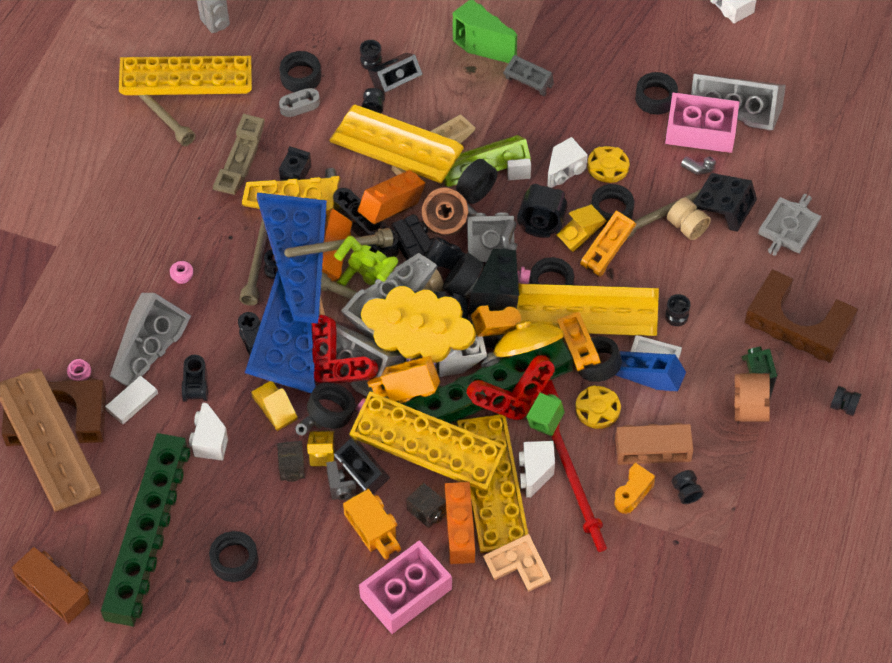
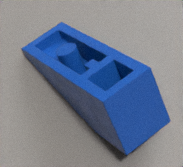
(652, 370)

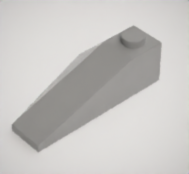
(758, 101)
(412, 274)
(149, 332)
(351, 345)

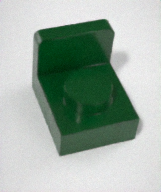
(760, 361)

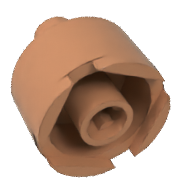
(434, 203)
(752, 397)

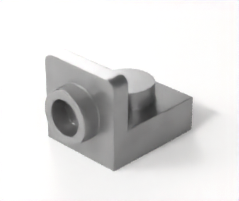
(338, 487)

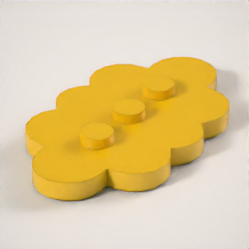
(418, 324)

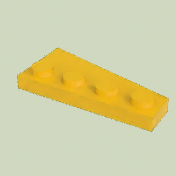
(310, 188)

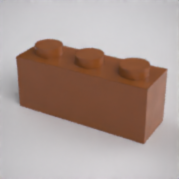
(51, 584)

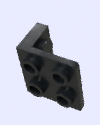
(727, 196)

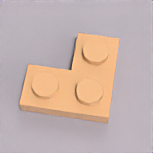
(519, 556)

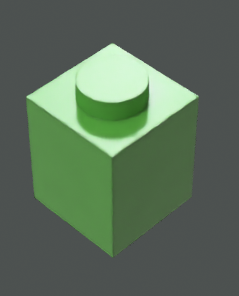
(545, 413)

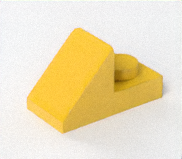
(581, 227)
(275, 405)
(320, 447)

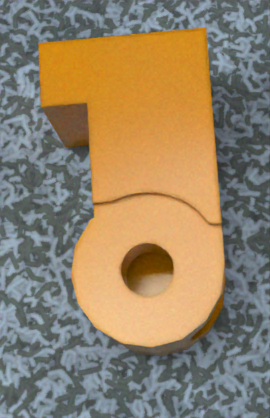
(494, 322)
(635, 490)

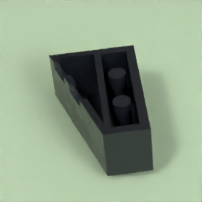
(497, 282)

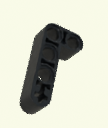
(347, 204)

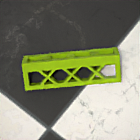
(495, 154)

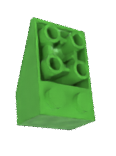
(483, 33)

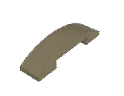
(241, 156)

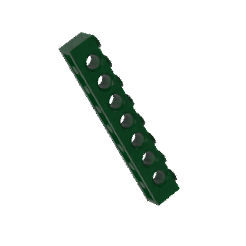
(506, 368)
(114, 607)

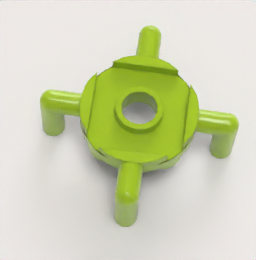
(364, 261)

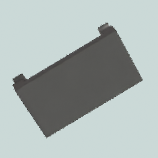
(529, 74)

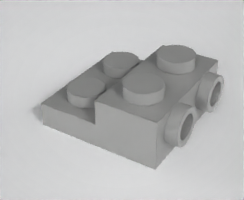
(485, 234)

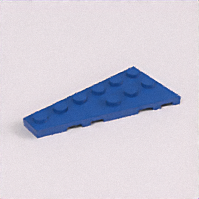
(290, 224)
(282, 345)

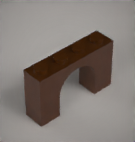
(819, 339)
(86, 397)

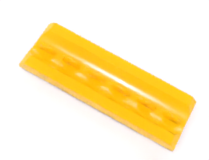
(185, 75)
(397, 143)
(601, 307)
(427, 441)
(500, 509)

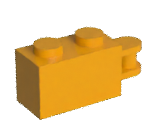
(407, 380)
(372, 523)

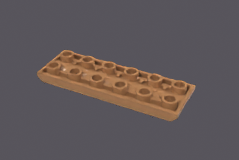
(48, 440)

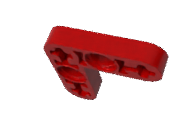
(329, 360)
(518, 396)

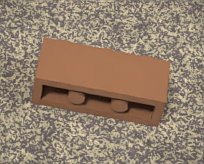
(654, 444)

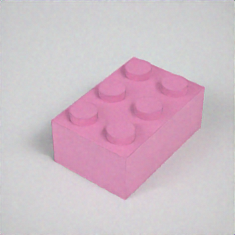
(702, 122)
(405, 587)

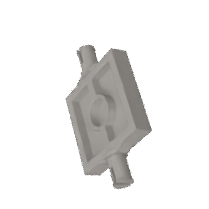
(789, 225)

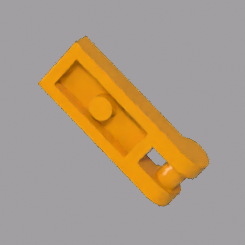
(608, 243)
(578, 340)

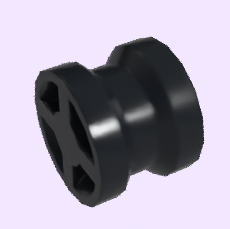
(373, 100)

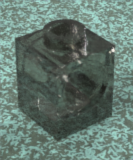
(291, 461)
(426, 505)

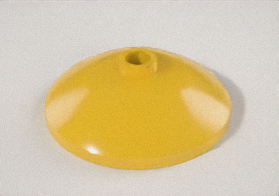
(527, 338)

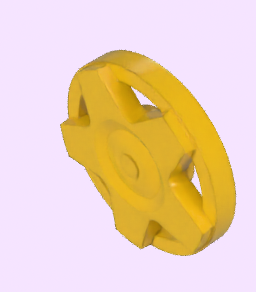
(608, 162)
(597, 407)

